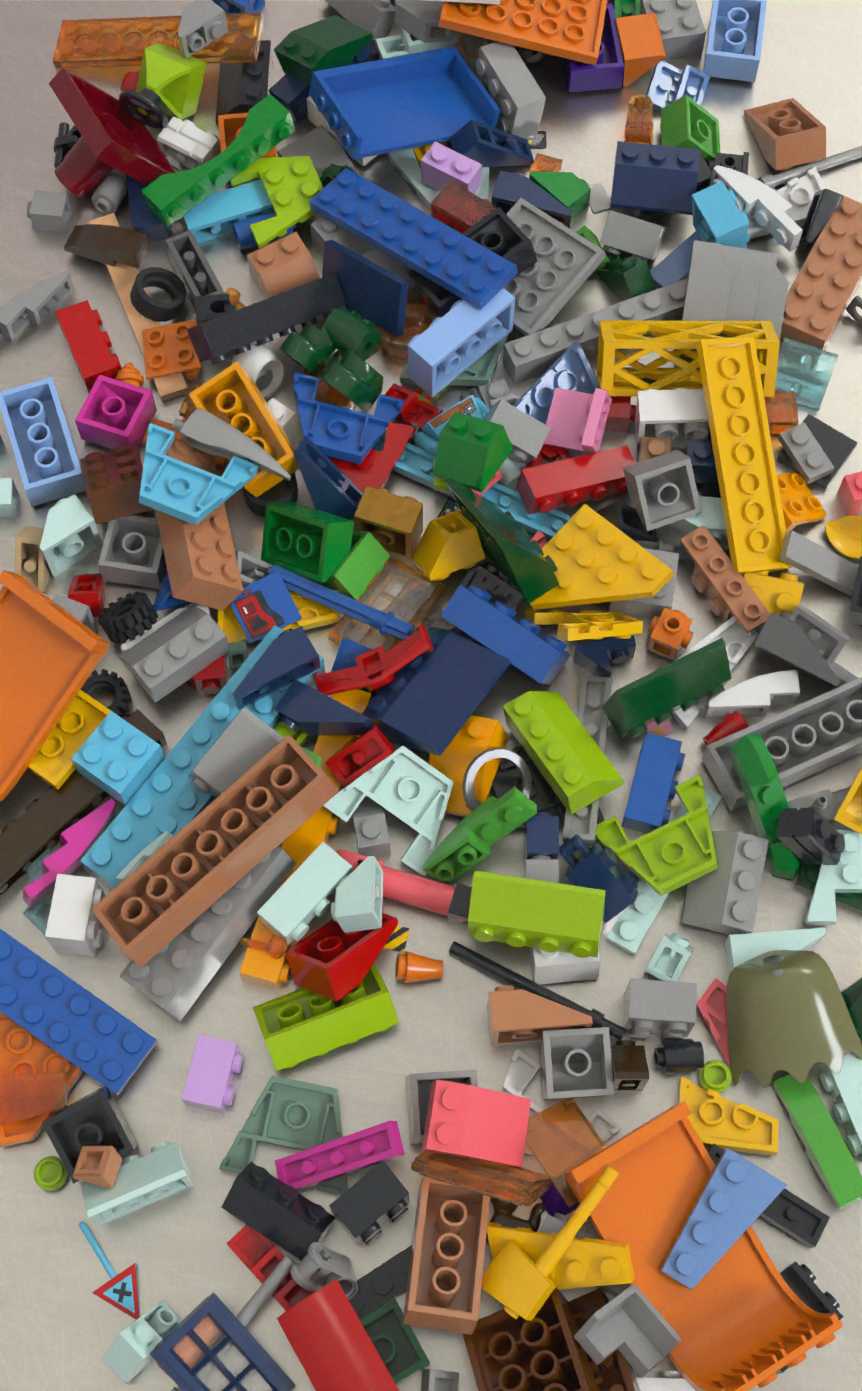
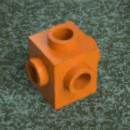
(669, 633)

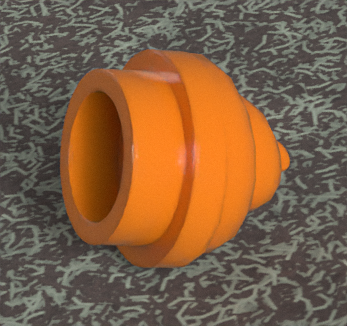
(130, 375)

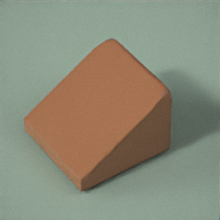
(98, 1165)

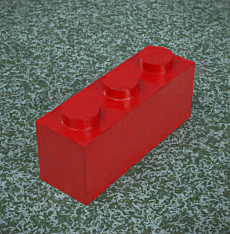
(88, 343)

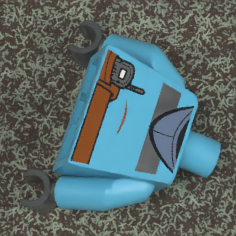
(429, 437)

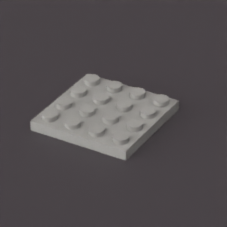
(560, 269)

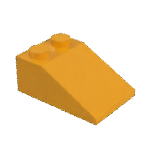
(472, 739)

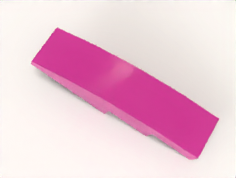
(75, 844)

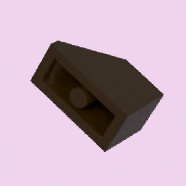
(629, 1066)

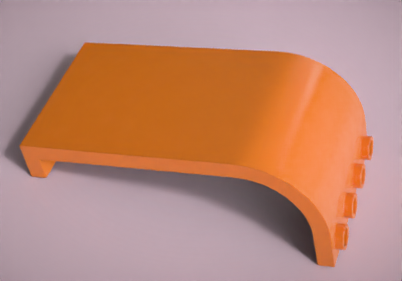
(42, 669)
(742, 1314)

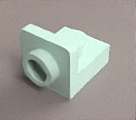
(670, 957)

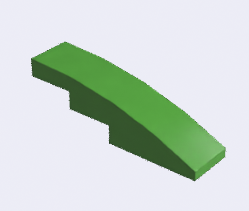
(822, 1139)

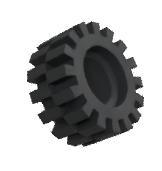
(128, 617)
(113, 684)

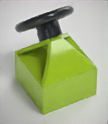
(165, 85)

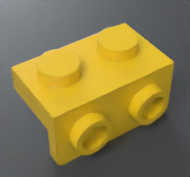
(776, 592)

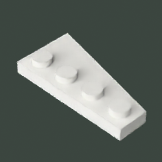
(799, 194)
(736, 643)

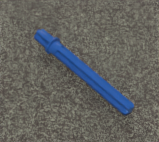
(377, 619)

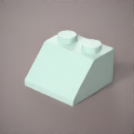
(68, 535)

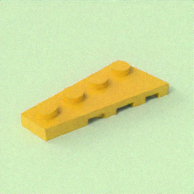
(311, 613)
(584, 1264)

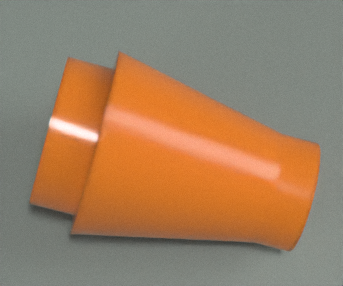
(415, 967)

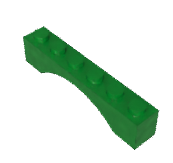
(180, 192)

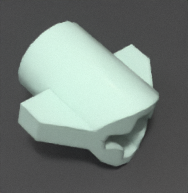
(510, 472)

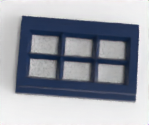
(217, 1354)

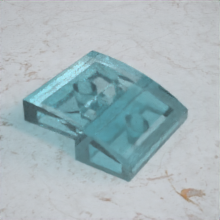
(804, 371)

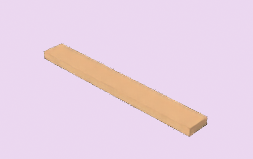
(123, 280)

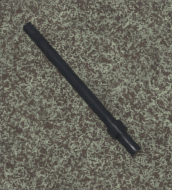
(526, 984)

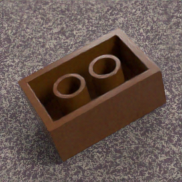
(113, 483)

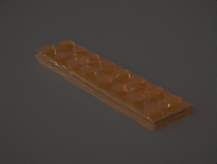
(123, 40)

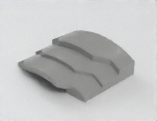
(734, 286)

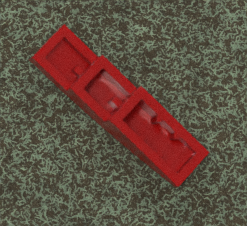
(261, 1259)

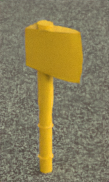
(524, 1284)

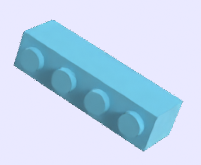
(218, 211)

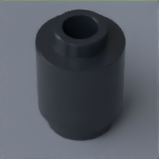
(679, 1056)

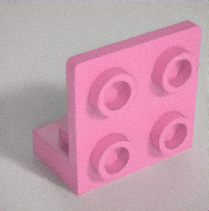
(578, 419)

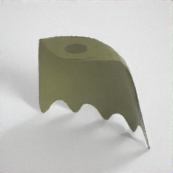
(787, 1018)

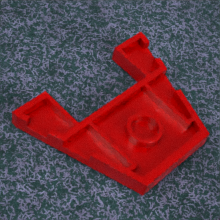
(378, 465)

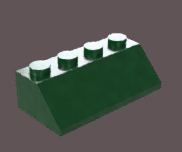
(668, 690)

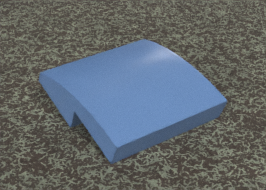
(672, 83)

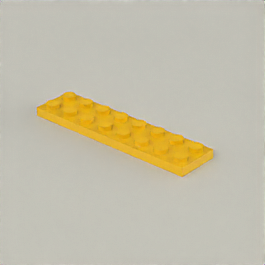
(743, 453)

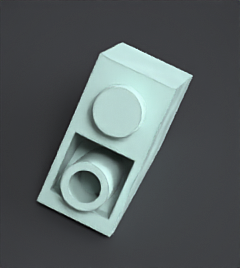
(133, 1345)

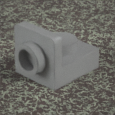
(494, 391)

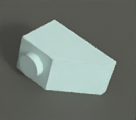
(360, 898)

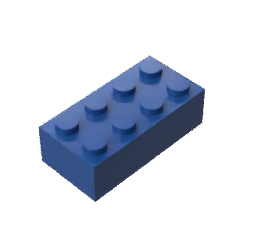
(505, 634)

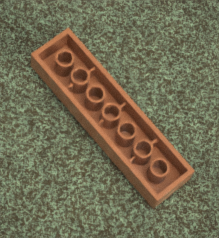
(214, 851)

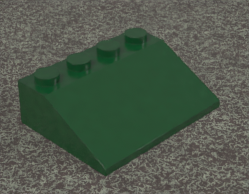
(506, 544)

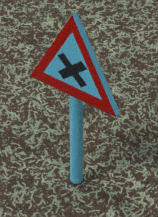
(122, 1288)

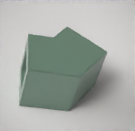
(237, 648)

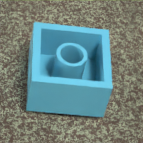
(718, 217)
(118, 758)

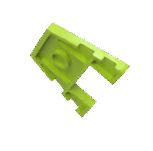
(289, 187)
(672, 852)

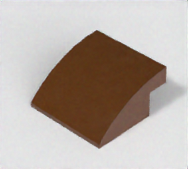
(543, 1352)

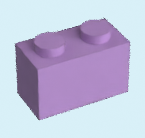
(445, 164)
(212, 1074)

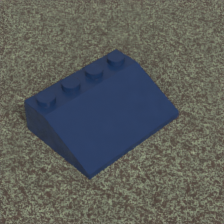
(435, 692)

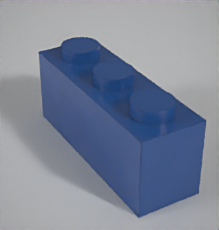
(653, 784)

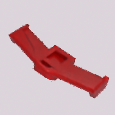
(375, 666)

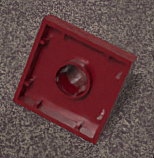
(107, 140)

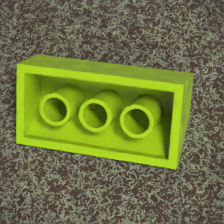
(561, 748)
(536, 914)
(312, 1025)

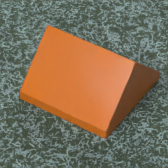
(639, 44)

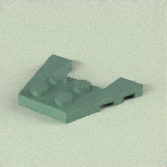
(290, 1116)

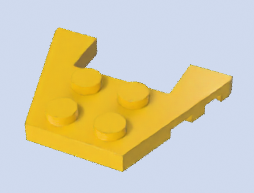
(588, 623)

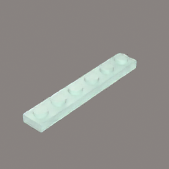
(638, 917)

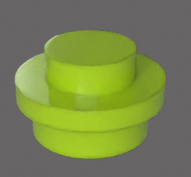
(715, 1076)
(50, 1173)

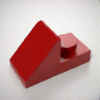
(89, 591)
(359, 756)

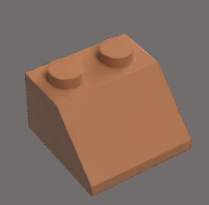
(282, 266)

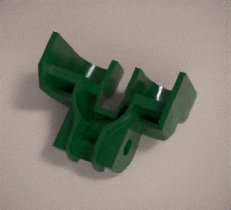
(351, 336)

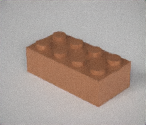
(446, 1258)

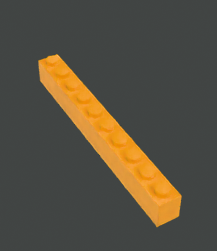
(257, 965)

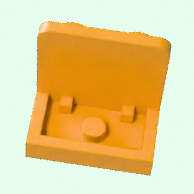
(798, 501)

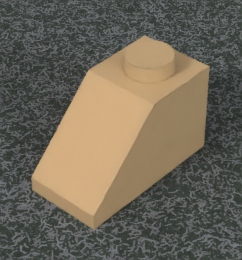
(29, 558)

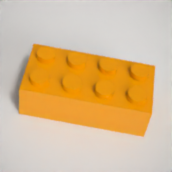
(239, 402)

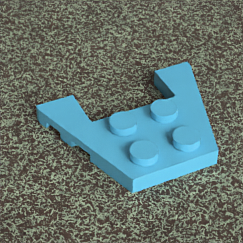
(182, 488)

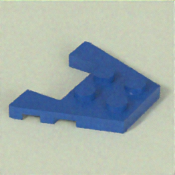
(340, 430)

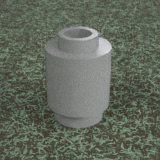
(110, 193)

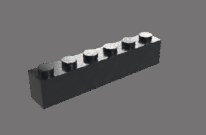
(265, 318)

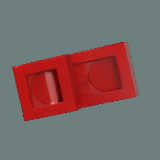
(413, 409)

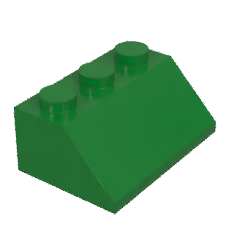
(305, 540)

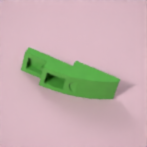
(476, 834)

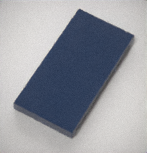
(368, 287)

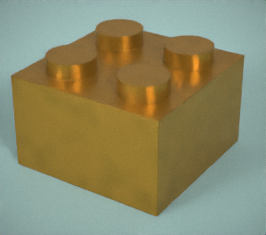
(391, 520)

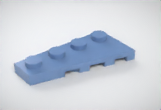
(568, 372)
(723, 1212)

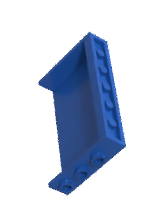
(401, 101)

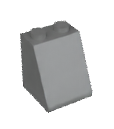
(234, 753)

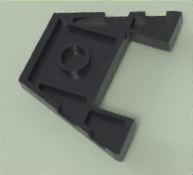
(541, 793)

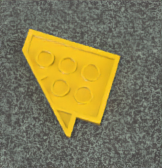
(599, 564)

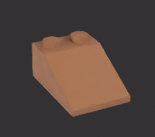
(787, 134)
(522, 1016)

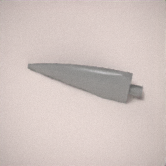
(221, 439)

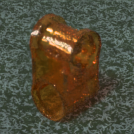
(639, 120)

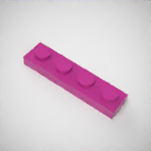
(341, 1156)

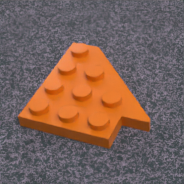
(27, 1055)

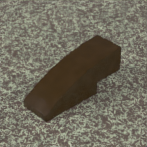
(108, 244)

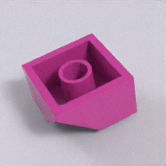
(115, 413)

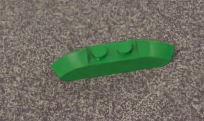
(765, 800)

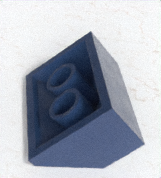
(654, 177)

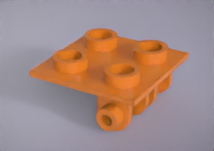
(170, 351)

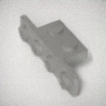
(825, 638)

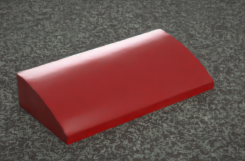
(334, 1343)

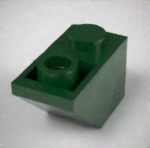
(627, 277)

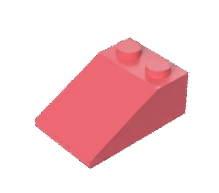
(476, 1123)

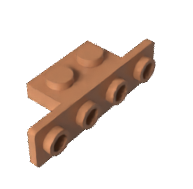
(715, 577)

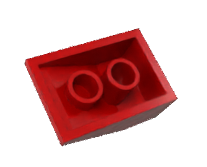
(335, 960)

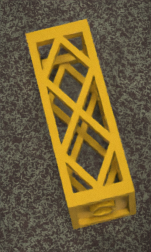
(682, 338)

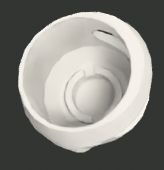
(257, 362)

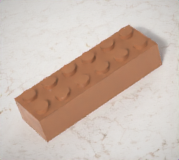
(826, 279)
(202, 555)

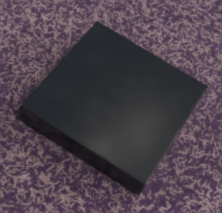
(834, 444)

